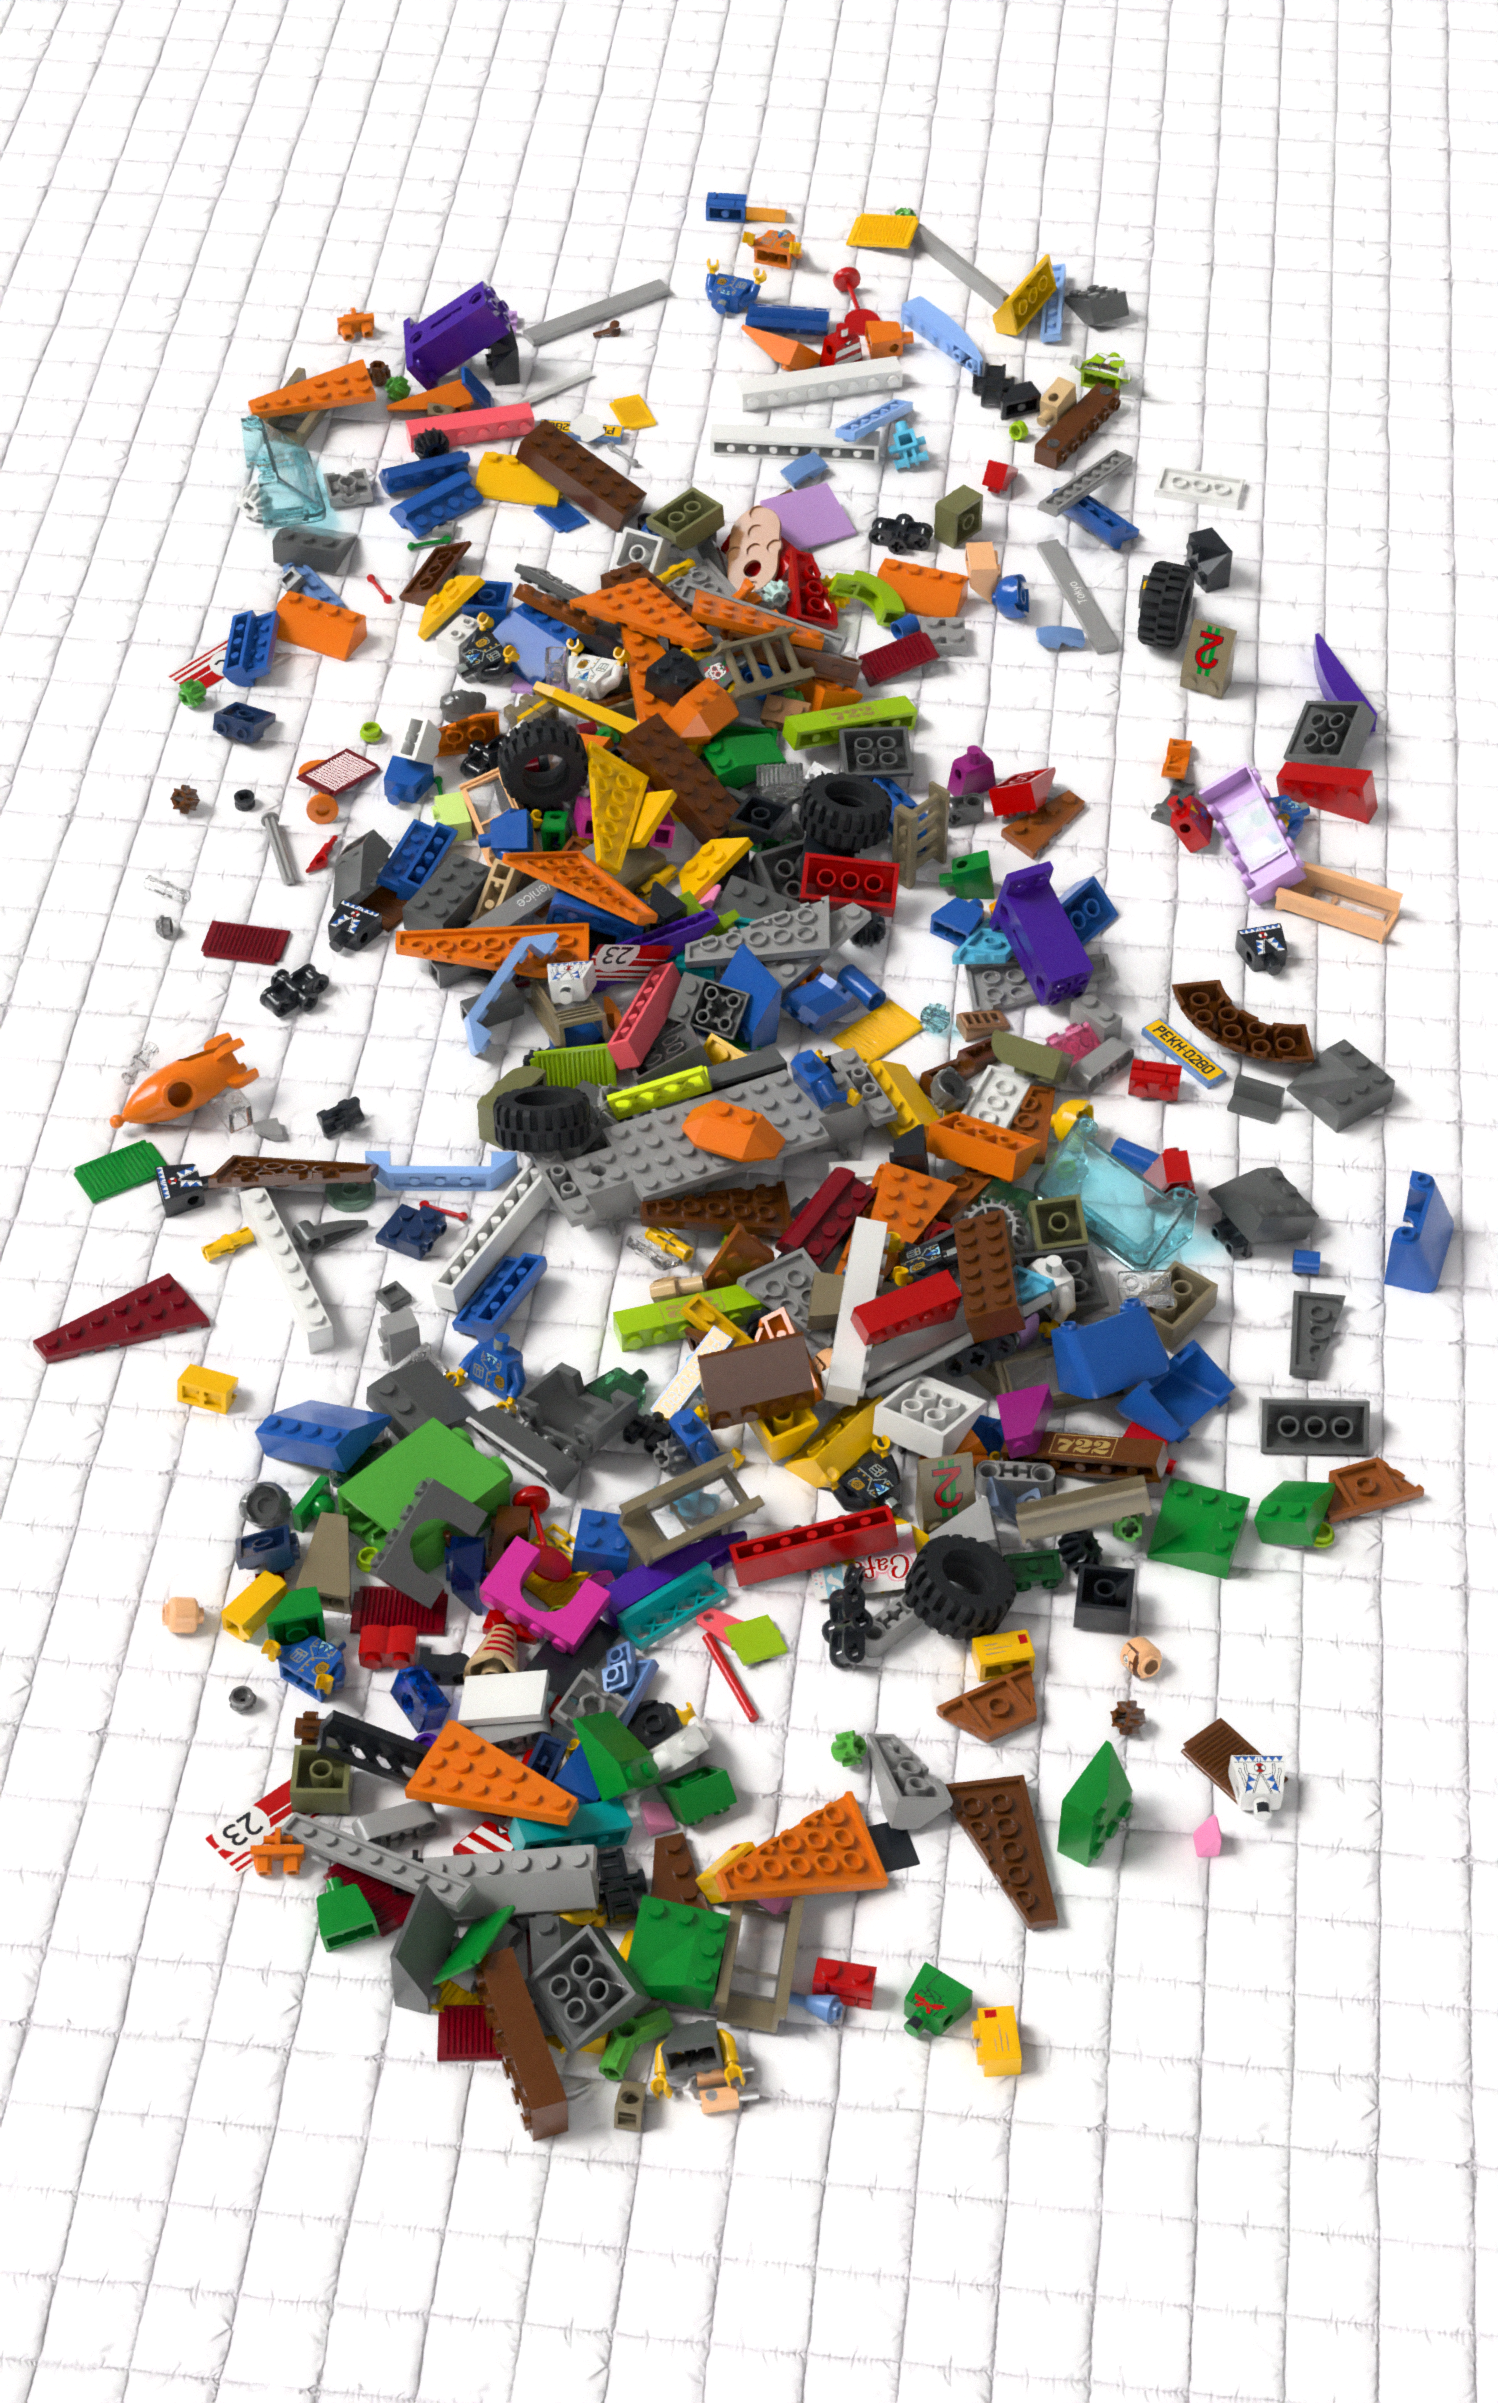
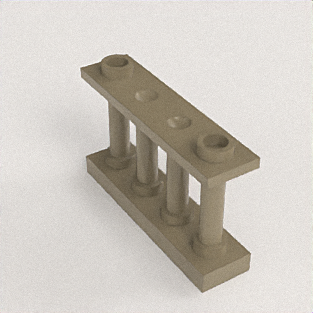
(761, 685)
(907, 829)

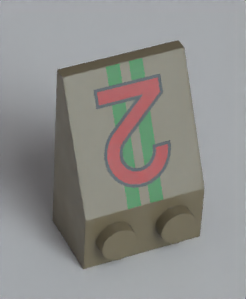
(1209, 659)
(943, 1489)

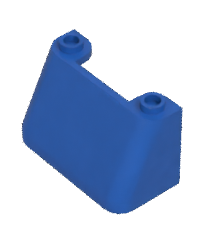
(570, 909)
(1420, 1250)
(1109, 1352)
(1178, 1397)

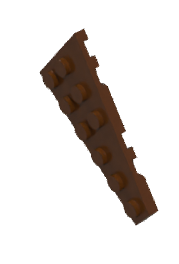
(282, 1172)
(759, 1209)
(1004, 1833)
(675, 1875)

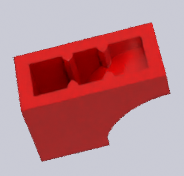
(998, 476)

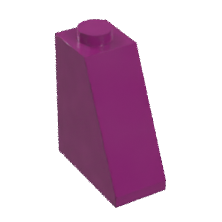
(1025, 1418)

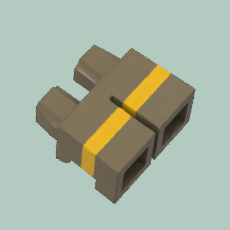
(529, 709)

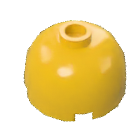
(1068, 1114)

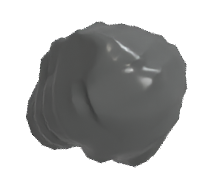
(461, 704)
(949, 1090)
(266, 1505)

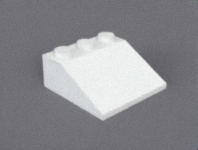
(927, 1416)

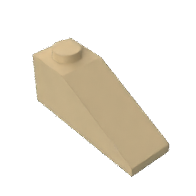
(498, 888)

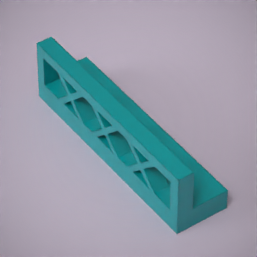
(666, 1604)

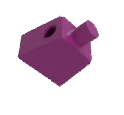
(971, 773)

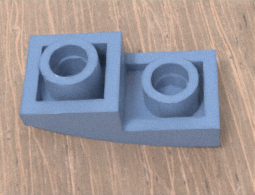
(802, 468)
(1053, 636)
(620, 1667)

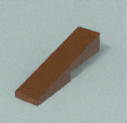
(967, 1063)

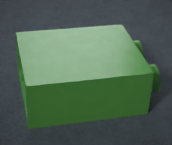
(388, 1484)

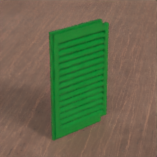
(119, 1170)
(474, 1944)

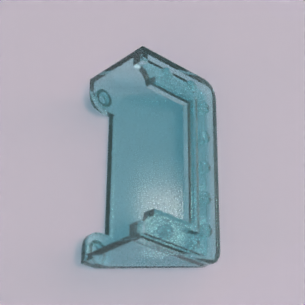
(291, 490)
(1119, 1206)

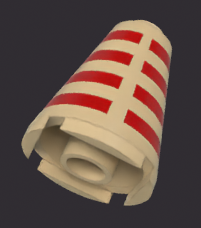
(495, 1654)

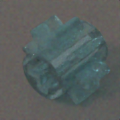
(935, 1018)

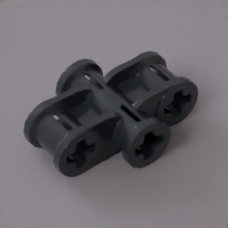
(992, 384)
(906, 534)
(478, 760)
(294, 990)
(980, 1354)
(847, 1632)
(619, 1887)

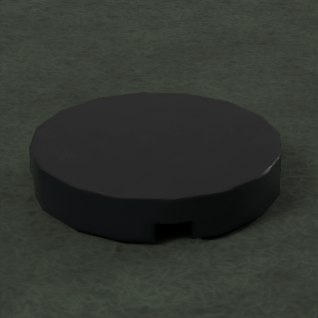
(654, 1723)

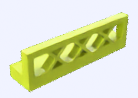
(660, 1092)

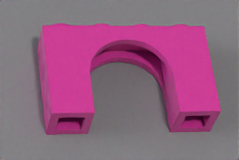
(582, 818)
(564, 1627)

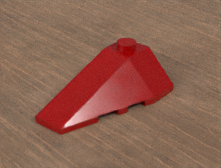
(808, 596)

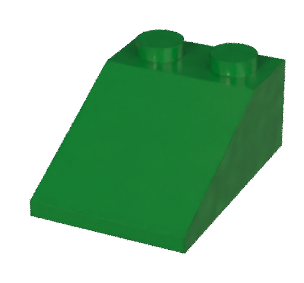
(736, 758)
(1293, 1512)
(615, 1756)

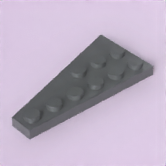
(553, 584)

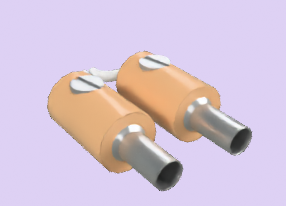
(719, 2098)

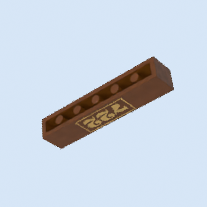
(1098, 1456)

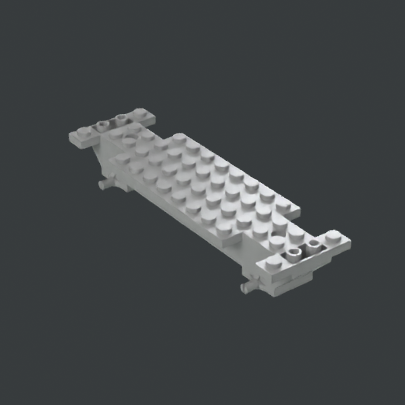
(656, 1159)

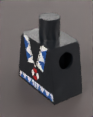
(353, 926)
(1263, 948)
(181, 1188)

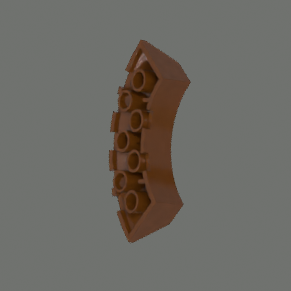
(1216, 1017)

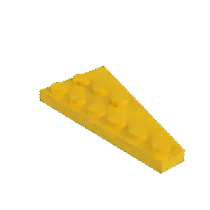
(615, 804)

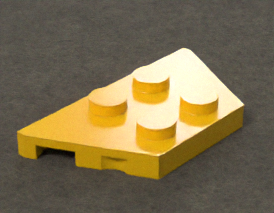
(447, 601)
(711, 864)

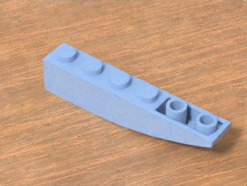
(942, 333)

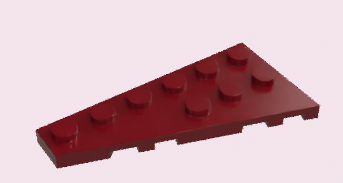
(128, 1320)

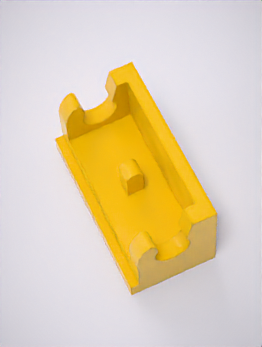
(207, 1389)

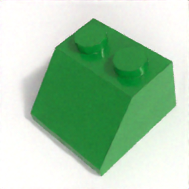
(297, 1617)
(698, 1794)

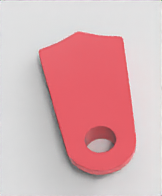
(717, 1626)

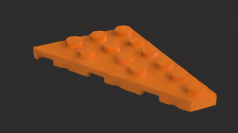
(645, 610)

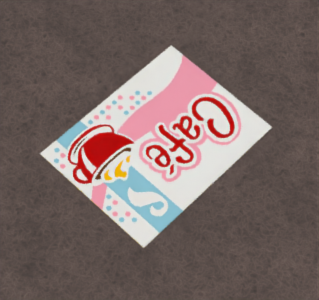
(883, 1569)

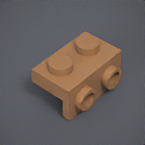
(778, 707)

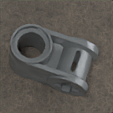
(966, 809)

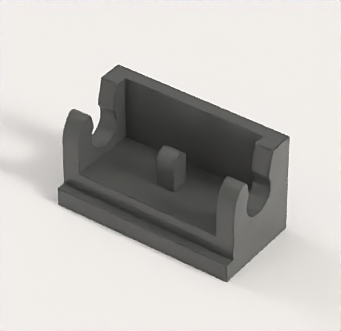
(1163, 812)

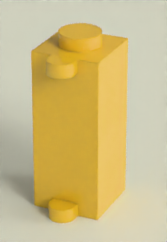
(253, 1606)

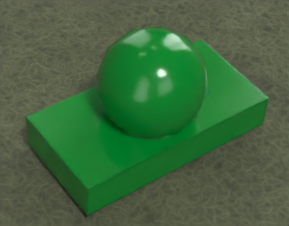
(314, 1502)

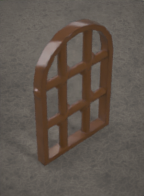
(612, 698)

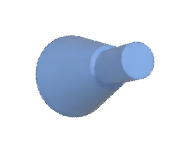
(822, 2006)

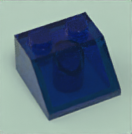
(466, 1570)

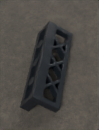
(373, 1743)

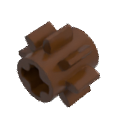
(379, 373)
(185, 799)
(1128, 1717)
(307, 1728)

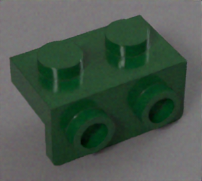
(1035, 1569)

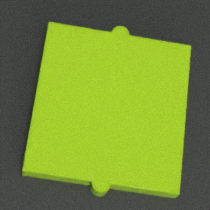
(755, 1640)

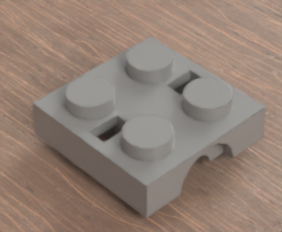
(348, 489)
(946, 634)
(591, 1701)

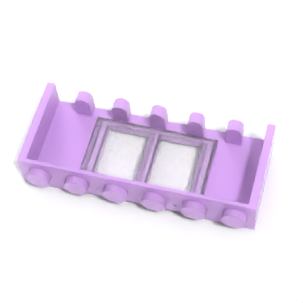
(1253, 833)

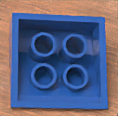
(762, 1012)

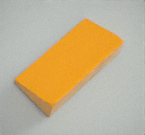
(766, 214)

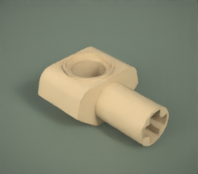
(675, 1287)

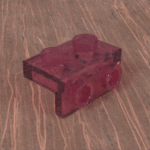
(1076, 1040)

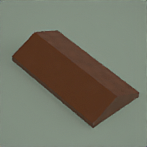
(434, 573)

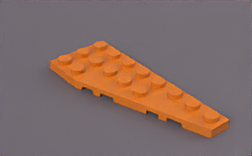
(644, 652)
(491, 945)

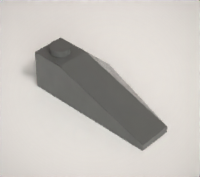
(546, 1938)

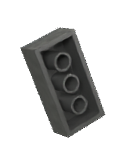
(447, 896)

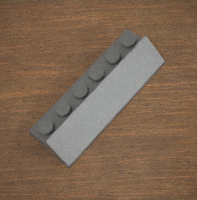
(528, 1879)

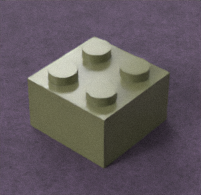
(958, 516)
(1057, 1223)
(320, 1782)

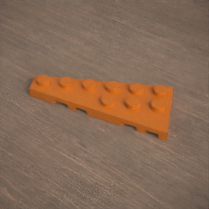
(746, 619)
(907, 1205)

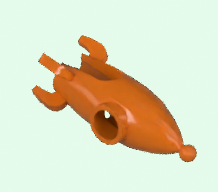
(187, 1083)

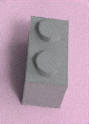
(1101, 1018)
(398, 1335)

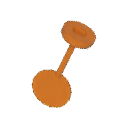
(321, 807)

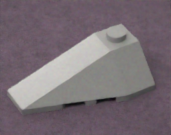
(905, 1787)

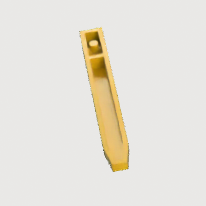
(592, 712)

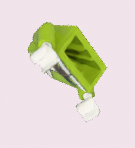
(1103, 369)

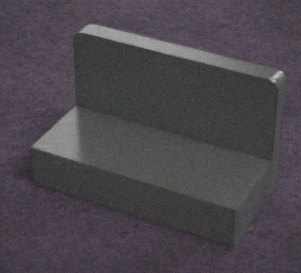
(1256, 1099)

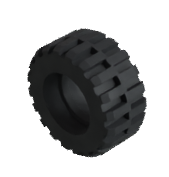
(1165, 605)
(539, 739)
(845, 811)
(542, 1118)
(947, 1606)

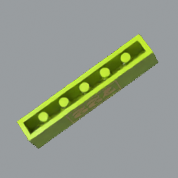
(823, 726)
(664, 1323)

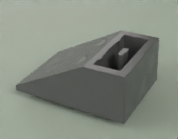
(1098, 304)
(359, 866)
(708, 1006)

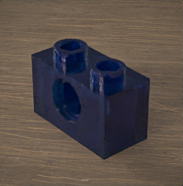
(420, 1698)

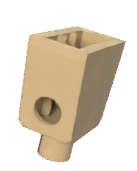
(1057, 402)

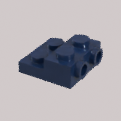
(242, 722)
(412, 1231)
(273, 1546)

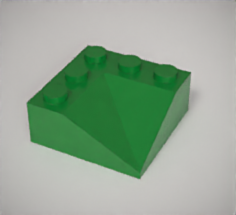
(1199, 1528)
(1094, 1807)
(677, 1951)

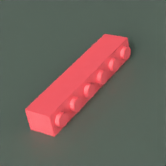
(476, 425)
(645, 1017)

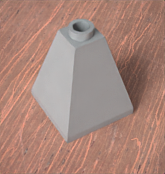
(975, 1522)

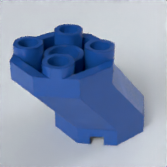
(819, 1002)

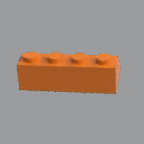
(925, 589)
(320, 626)
(982, 1146)

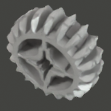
(1013, 1216)

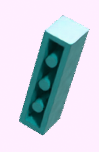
(598, 1823)

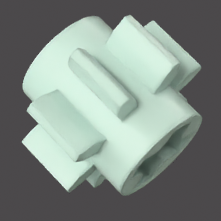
(776, 593)

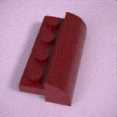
(827, 1216)

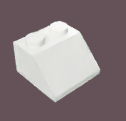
(641, 547)

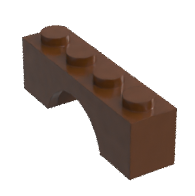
(506, 1525)

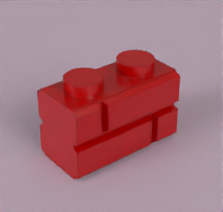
(1155, 1080)
(850, 1981)

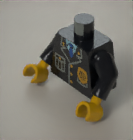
(485, 655)
(919, 1260)
(870, 1485)

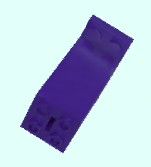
(454, 334)
(1041, 935)

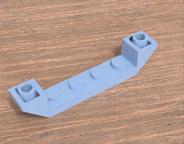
(477, 1034)
(444, 1178)

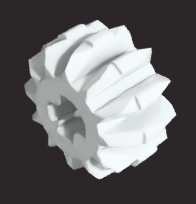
(250, 502)

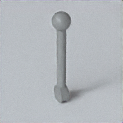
(611, 446)

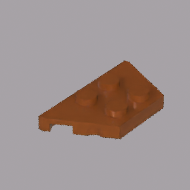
(736, 1258)
(1368, 1488)
(994, 1707)

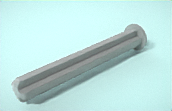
(270, 821)

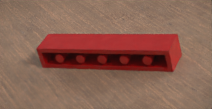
(813, 1545)

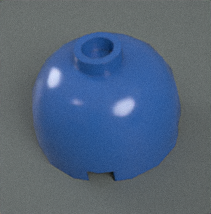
(1012, 597)

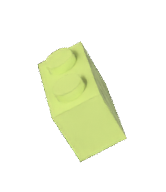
(452, 812)

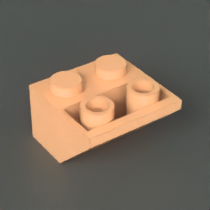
(982, 568)

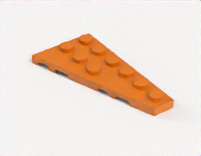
(331, 389)

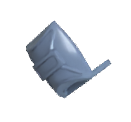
(1004, 1502)

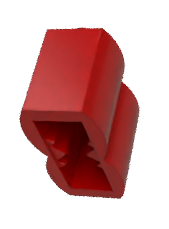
(388, 1646)

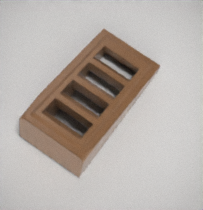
(969, 1023)

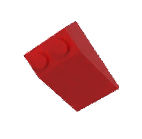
(1021, 792)

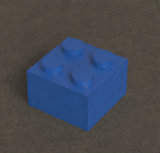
(493, 599)
(600, 1544)

